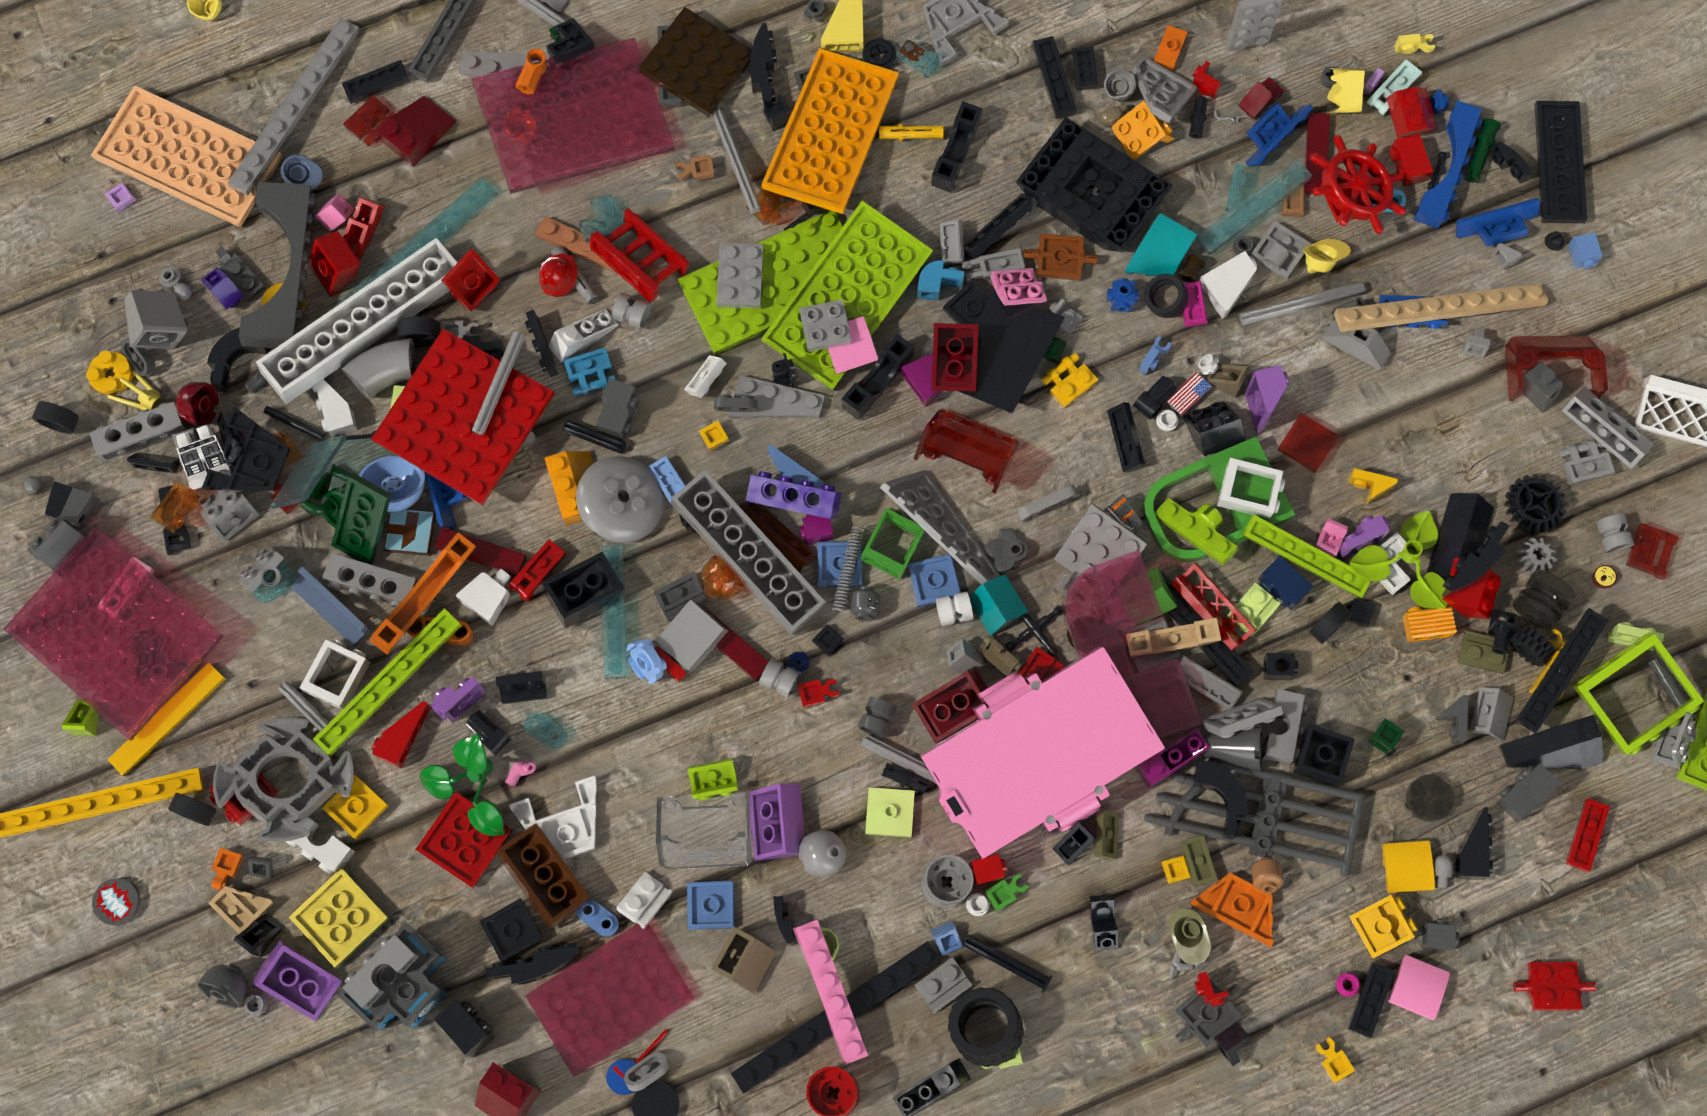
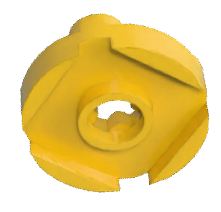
(101, 364)

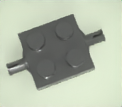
(1204, 1020)

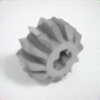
(1543, 553)

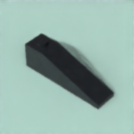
(1567, 746)

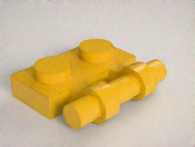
(1073, 385)

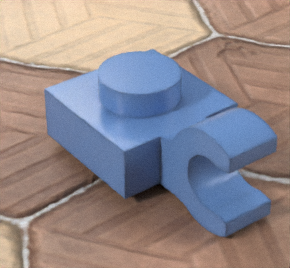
(1151, 359)

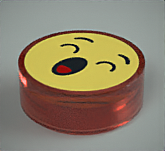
(1604, 577)

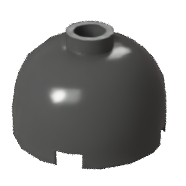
(225, 984)

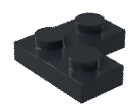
(573, 42)

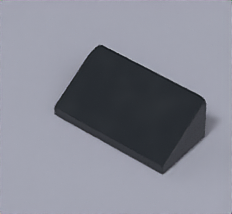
(154, 462)

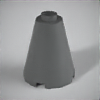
(1241, 749)

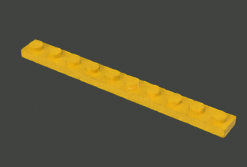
(100, 802)

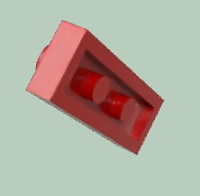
(1587, 835)

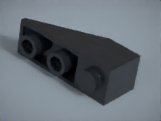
(1473, 855)
(932, 1088)

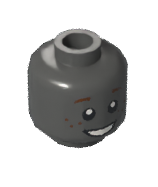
(865, 603)

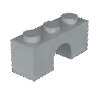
(1283, 747)
(363, 984)

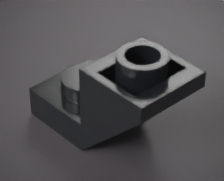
(1103, 922)

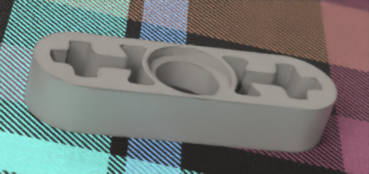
(1048, 503)

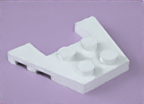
(568, 831)

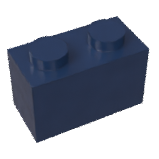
(1285, 583)

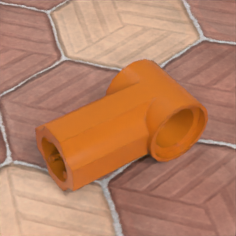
(531, 72)

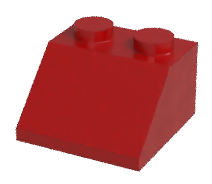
(1411, 112)
(333, 262)
(1478, 598)

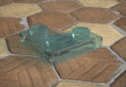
(606, 218)

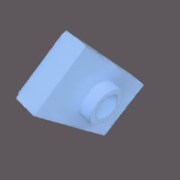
(667, 477)

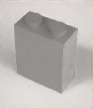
(691, 636)

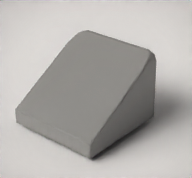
(1506, 256)

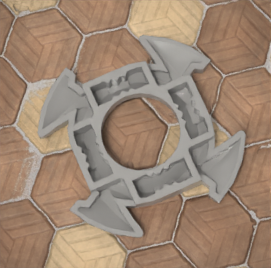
(275, 813)

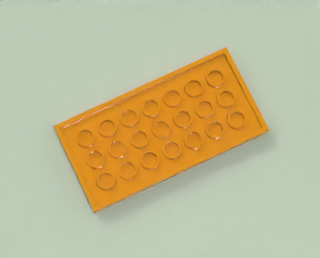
(830, 131)

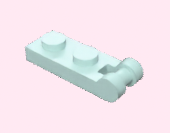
(1400, 79)

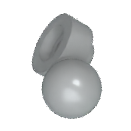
(175, 282)

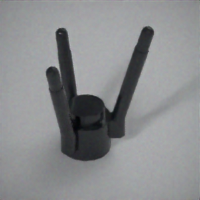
(809, 209)

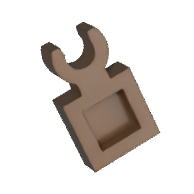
(700, 168)

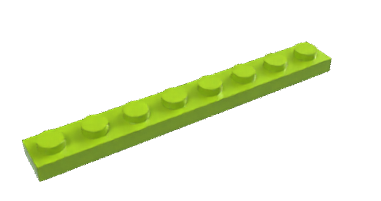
(387, 682)

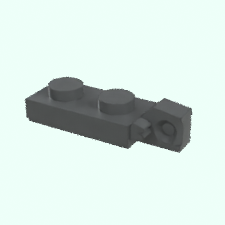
(239, 274)

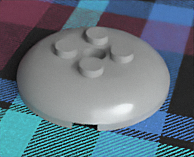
(606, 513)

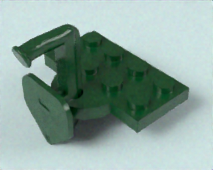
(353, 510)

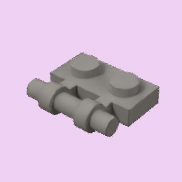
(1586, 468)

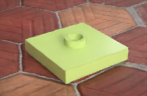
(889, 812)

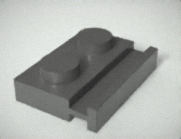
(678, 593)

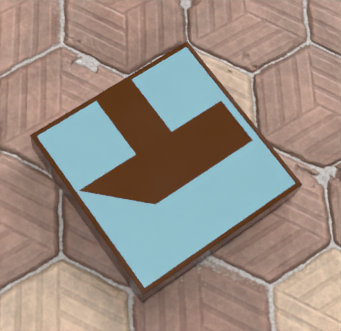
(410, 532)

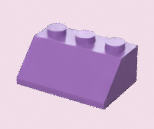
(1264, 394)
(777, 821)

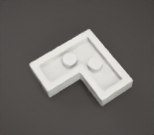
(1397, 577)

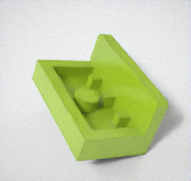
(713, 779)

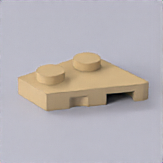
(239, 907)

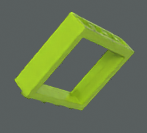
(1614, 664)

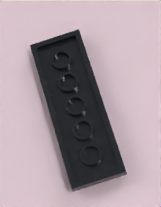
(1560, 162)

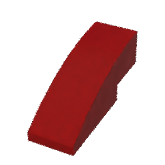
(363, 225)

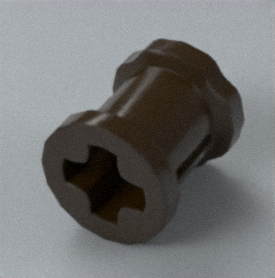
(1191, 269)

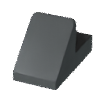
(1459, 715)

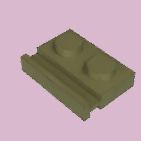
(1477, 653)

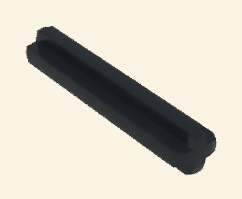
(594, 437)

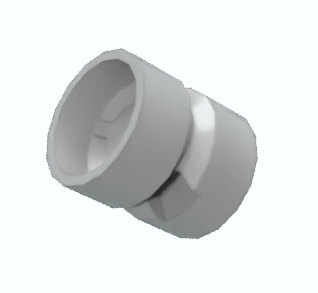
(632, 311)
(1615, 533)
(783, 679)

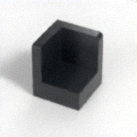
(778, 114)
(1230, 1040)

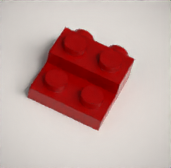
(470, 280)
(235, 811)

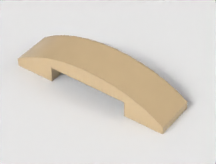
(1173, 638)

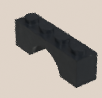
(959, 143)
(866, 392)

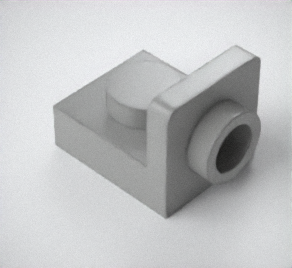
(1071, 318)

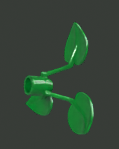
(470, 754)

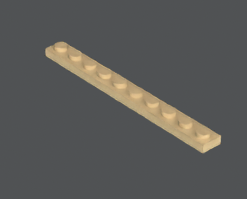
(1440, 307)

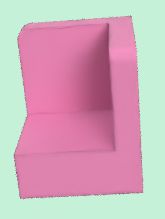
(334, 212)

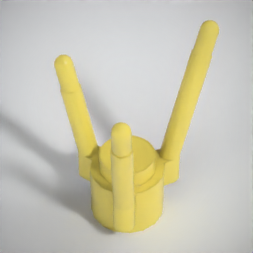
(148, 399)

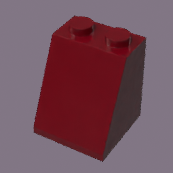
(504, 1093)

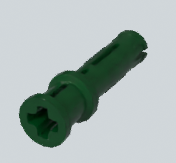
(1485, 141)

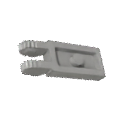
(999, 261)

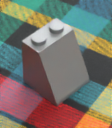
(154, 319)

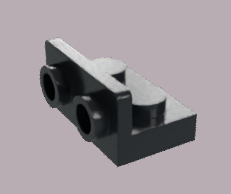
(522, 687)

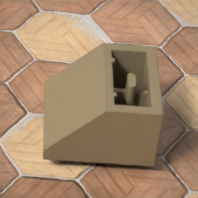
(744, 960)

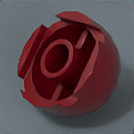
(197, 402)

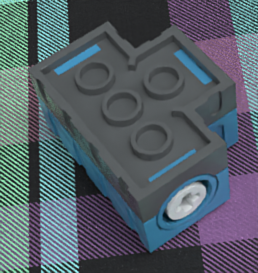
(406, 994)

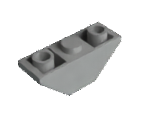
(1362, 344)

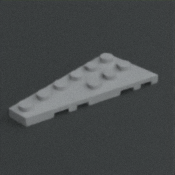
(933, 513)

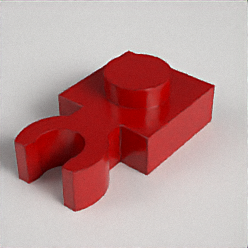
(813, 692)

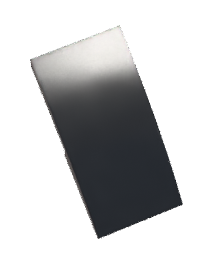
(1507, 157)
(785, 926)

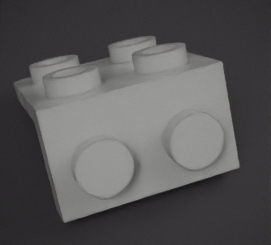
(1673, 743)

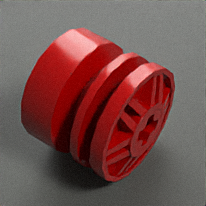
(819, 1090)

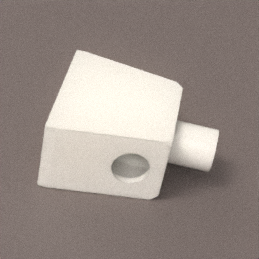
(486, 595)

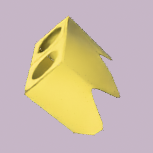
(1348, 90)

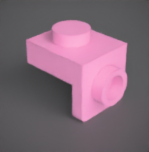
(1331, 537)

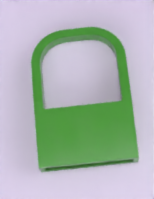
(1245, 487)

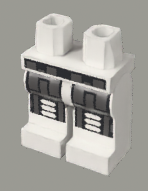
(197, 453)

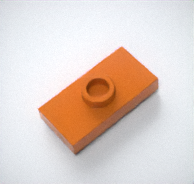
(1170, 47)

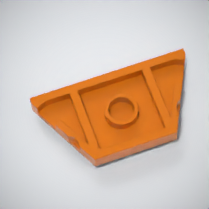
(1239, 906)

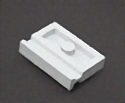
(644, 900)

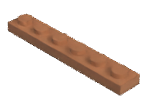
(574, 242)

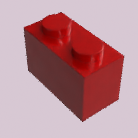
(1411, 159)
(988, 869)

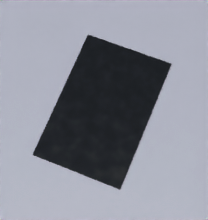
(1010, 350)

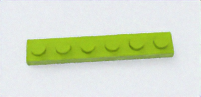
(1305, 556)

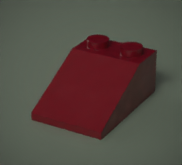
(415, 129)
(955, 357)
(951, 704)

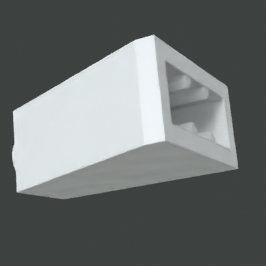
(1228, 281)

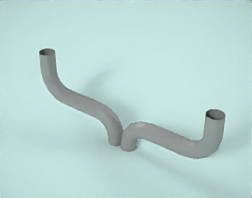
(1230, 118)

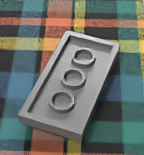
(1253, 23)

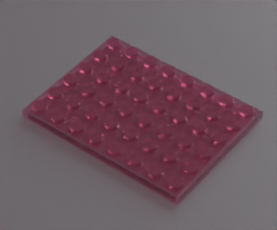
(578, 119)
(113, 633)

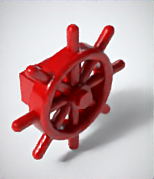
(1350, 190)

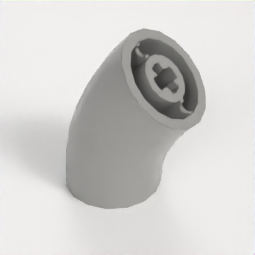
(382, 366)

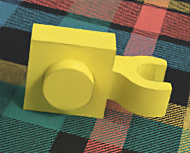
(1410, 43)

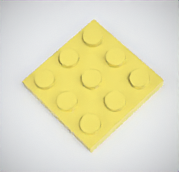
(339, 918)

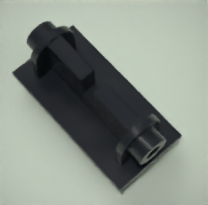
(783, 371)

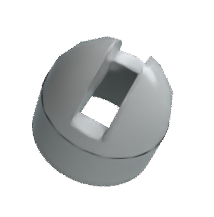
(32, 485)

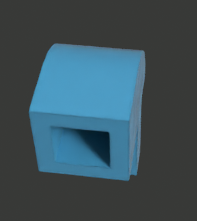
(934, 276)

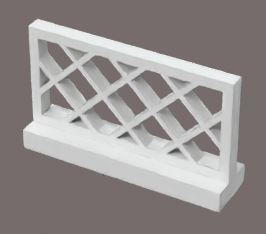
(1674, 390)

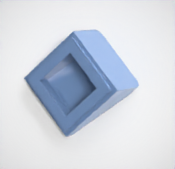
(947, 938)

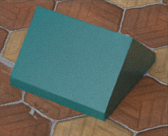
(997, 604)

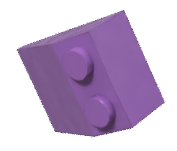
(296, 980)

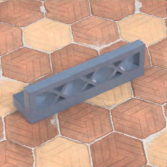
(330, 608)

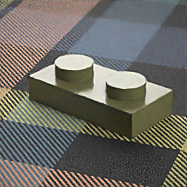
(1106, 834)
(1198, 861)

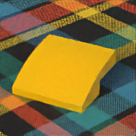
(1408, 866)

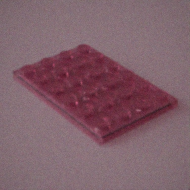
(609, 997)

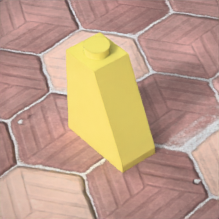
(845, 28)

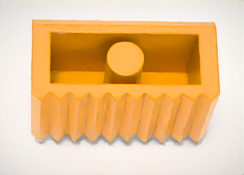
(1428, 624)

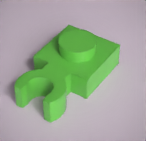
(1003, 894)

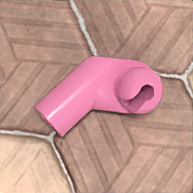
(520, 769)

